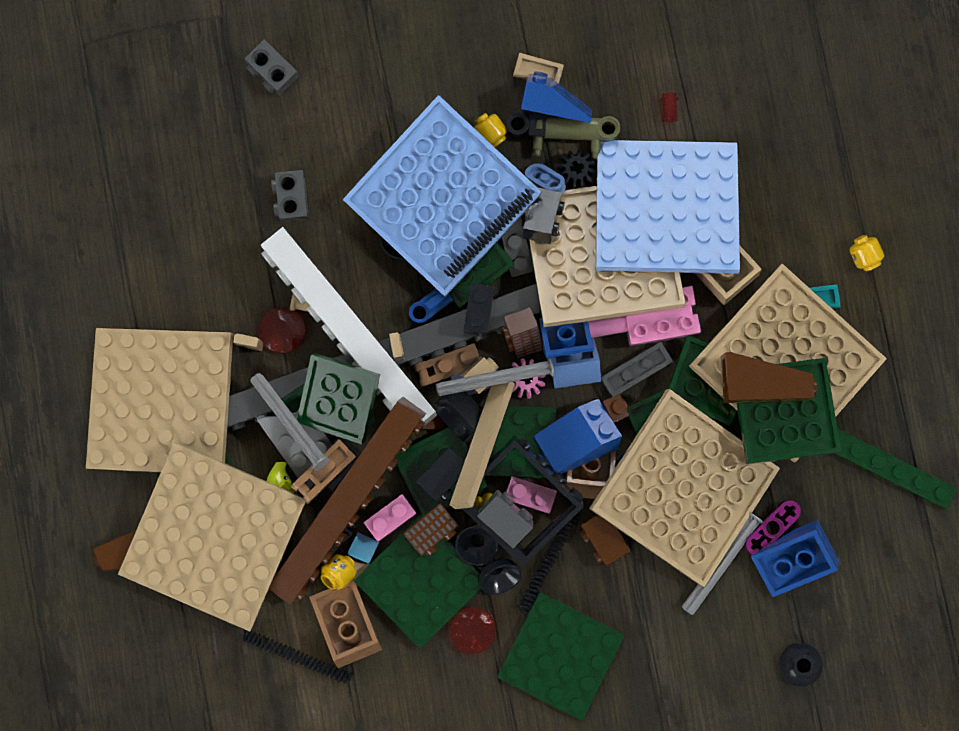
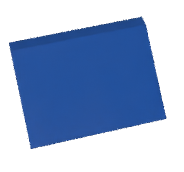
(566, 339)

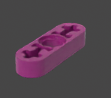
(780, 510)

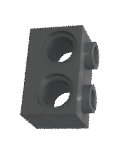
(275, 65)
(296, 195)

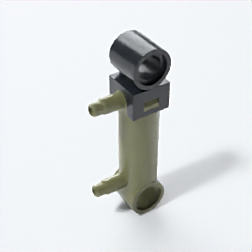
(554, 127)

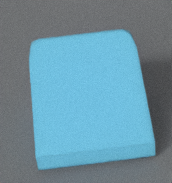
(363, 548)

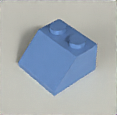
(576, 368)

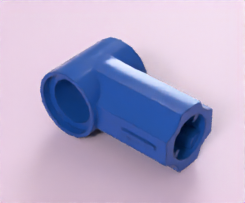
(431, 304)

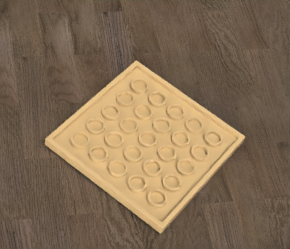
(568, 278)
(792, 324)
(157, 392)
(683, 488)
(212, 536)

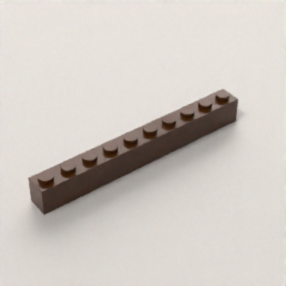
(347, 500)

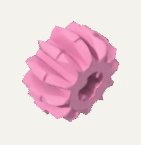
(524, 387)

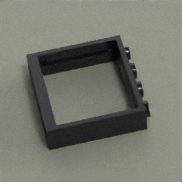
(520, 553)

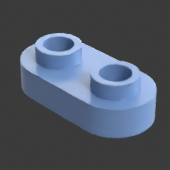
(545, 178)

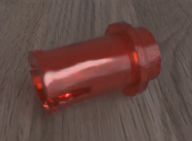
(669, 107)

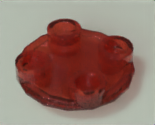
(282, 330)
(472, 630)

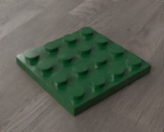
(791, 428)
(418, 589)
(560, 656)

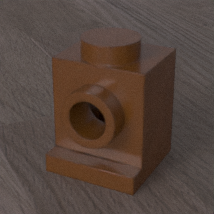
(616, 408)

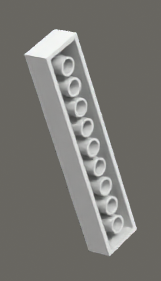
(340, 320)

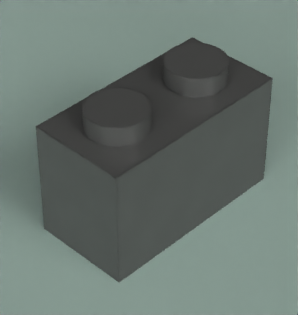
(506, 518)

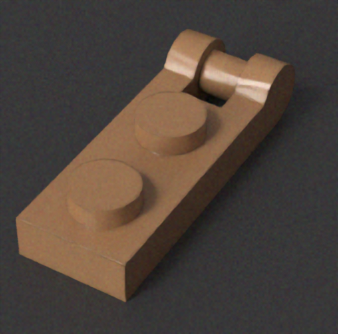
(447, 365)
(340, 458)

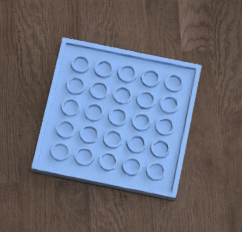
(439, 193)
(667, 207)

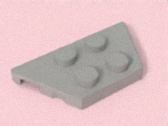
(289, 448)

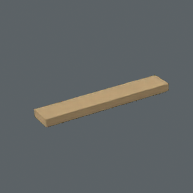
(481, 446)

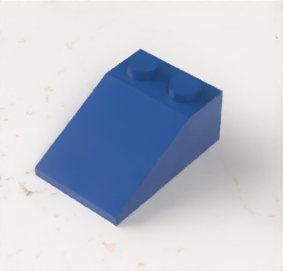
(549, 97)
(579, 437)
(796, 559)

